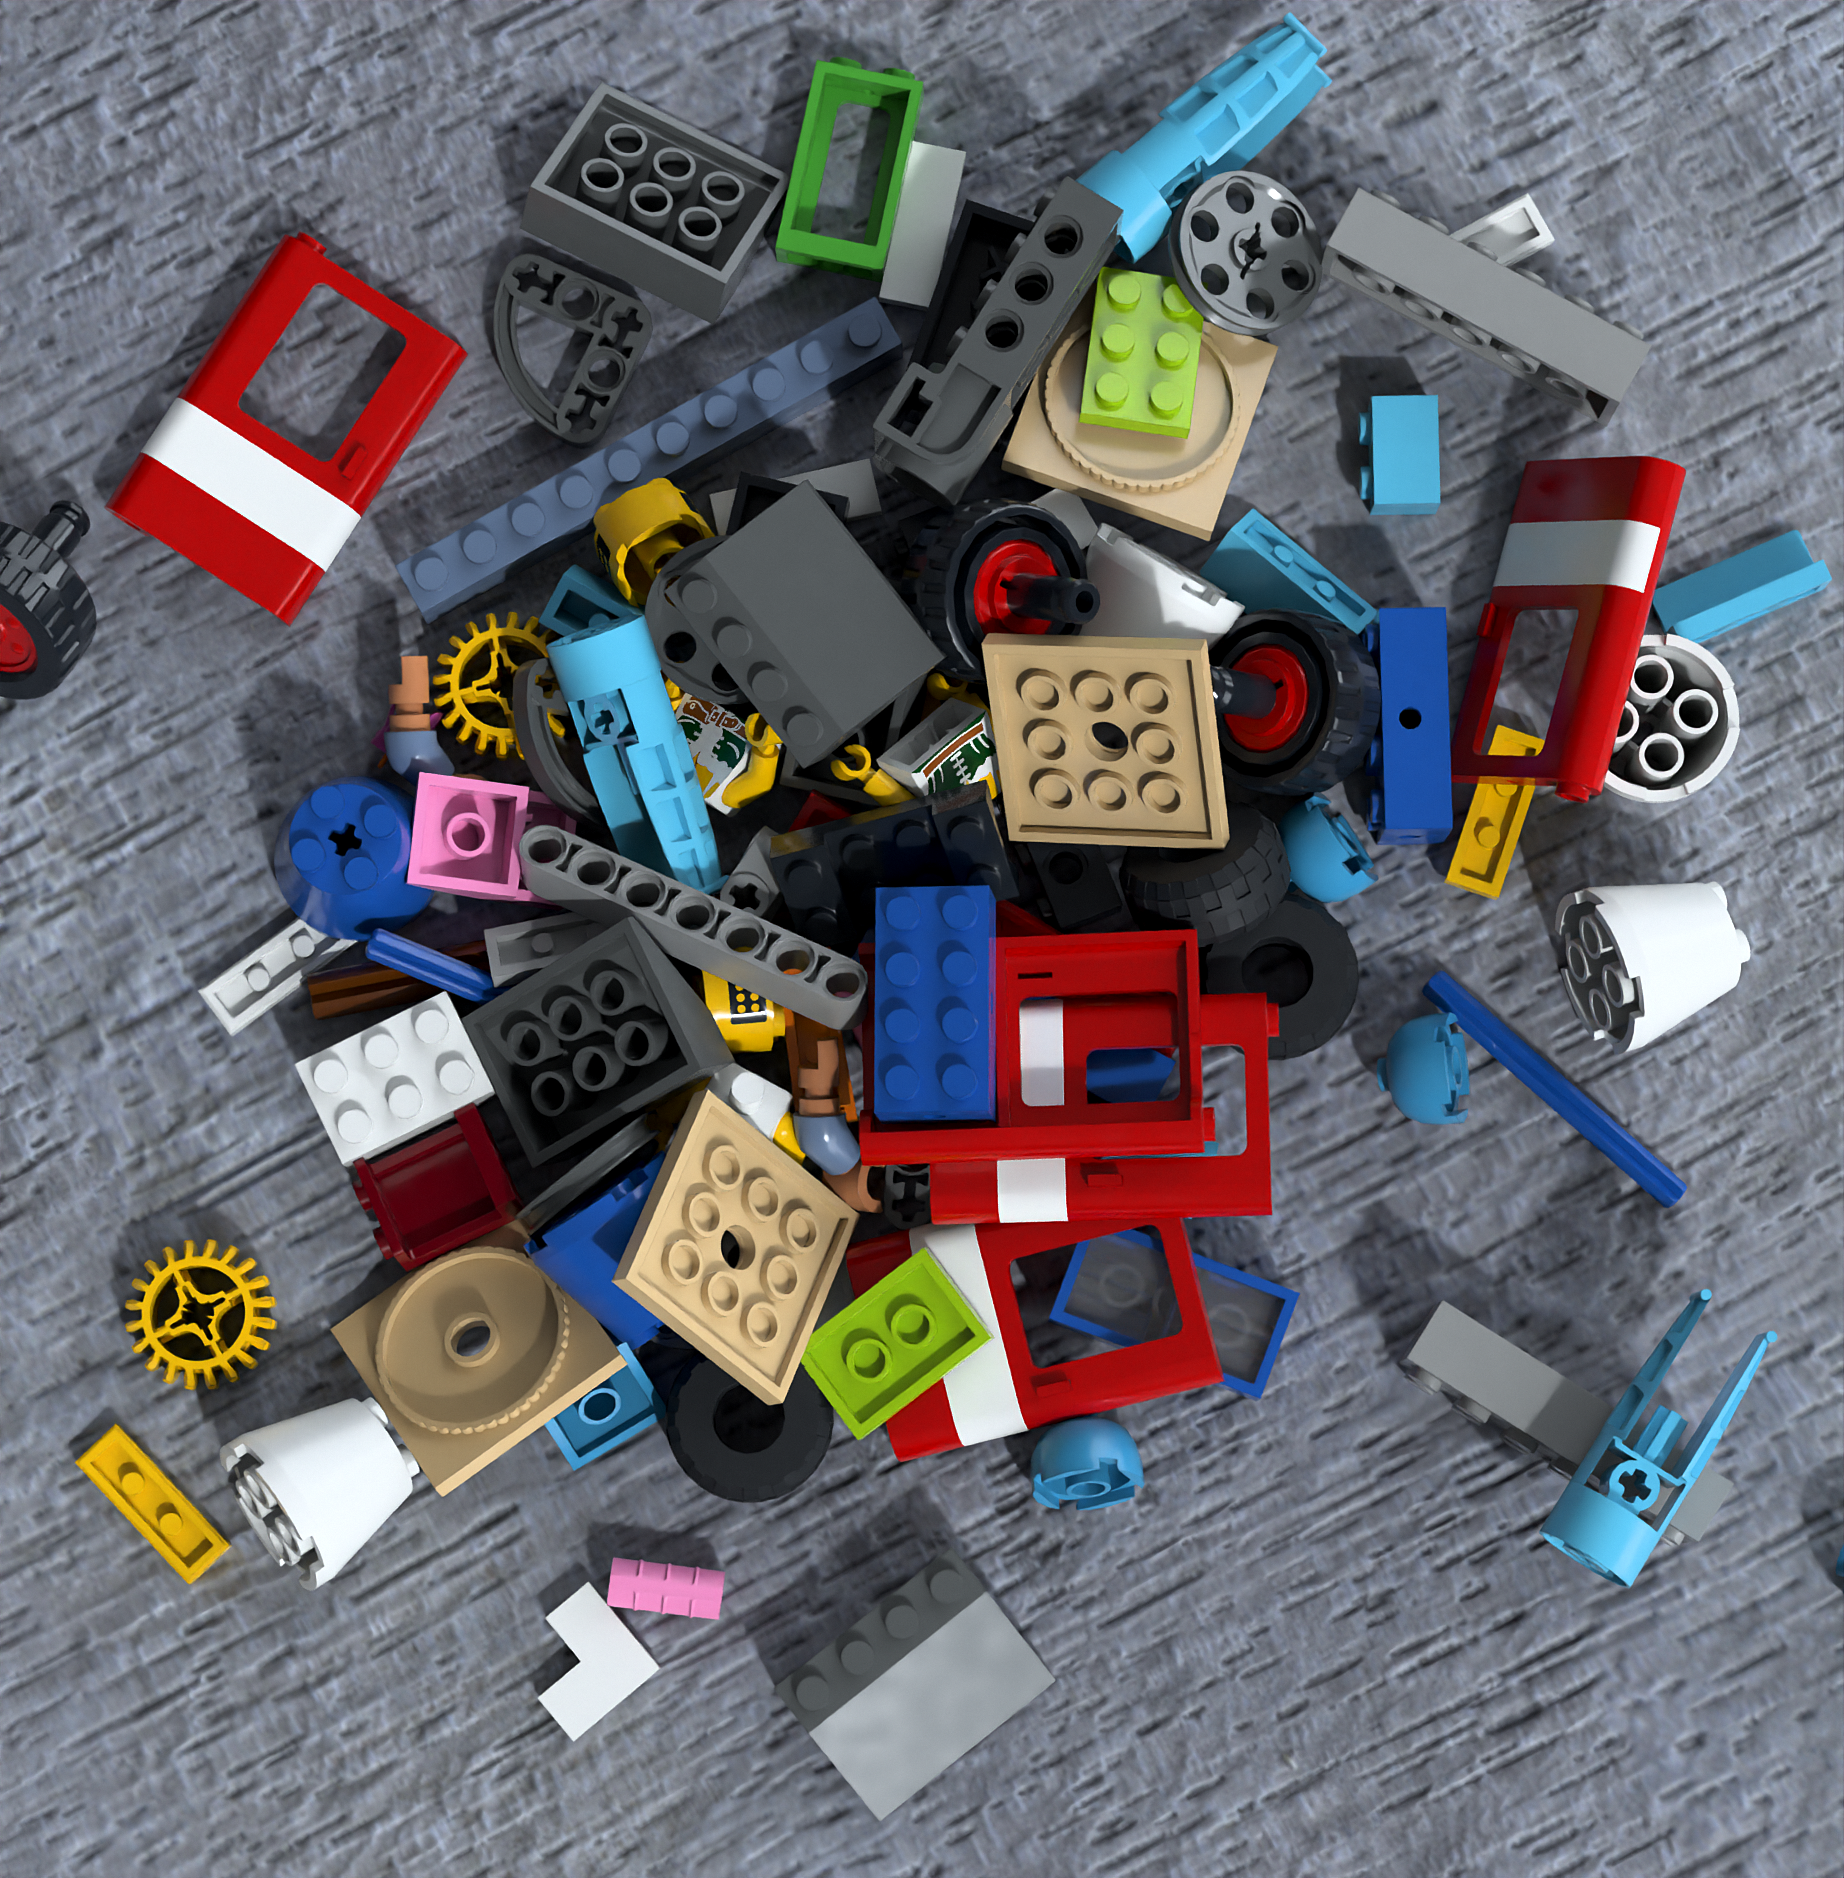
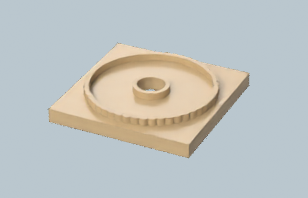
(1134, 471)
(1070, 786)
(788, 1236)
(474, 1408)

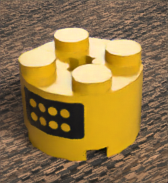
(643, 533)
(743, 1017)

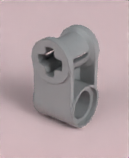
(755, 879)

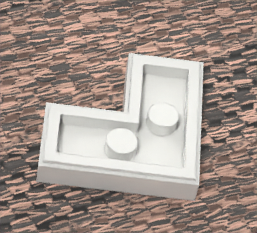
(610, 1663)

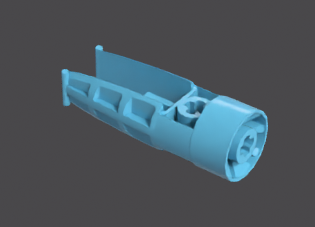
(1209, 132)
(637, 751)
(1603, 1526)

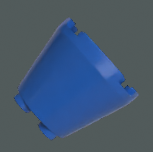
(365, 887)
(588, 1244)

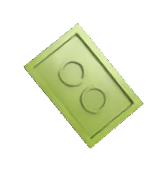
(1141, 354)
(893, 1343)

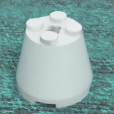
(1152, 594)
(1692, 716)
(1647, 957)
(320, 1484)

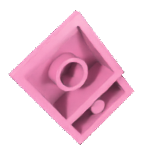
(471, 835)

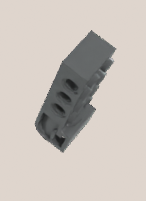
(977, 388)

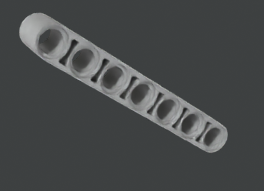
(706, 948)

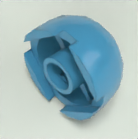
(1324, 852)
(1427, 1070)
(1086, 1461)

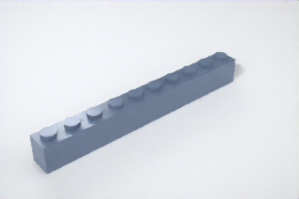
(666, 448)

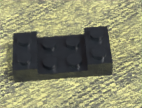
(924, 842)

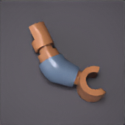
(411, 742)
(824, 1132)

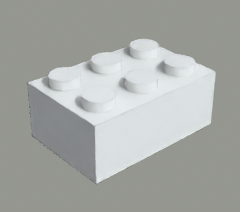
(396, 1080)

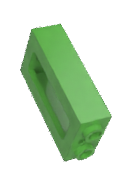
(832, 86)

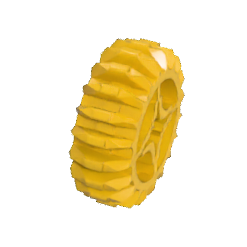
(482, 690)
(226, 1302)

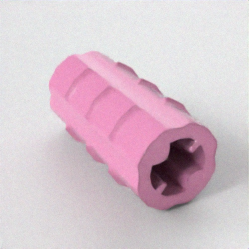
(666, 1588)

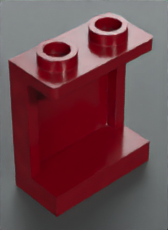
(439, 1191)

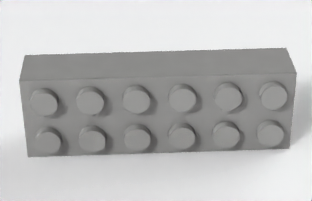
(1484, 305)
(1539, 1411)

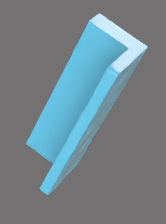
(1270, 570)
(1740, 589)

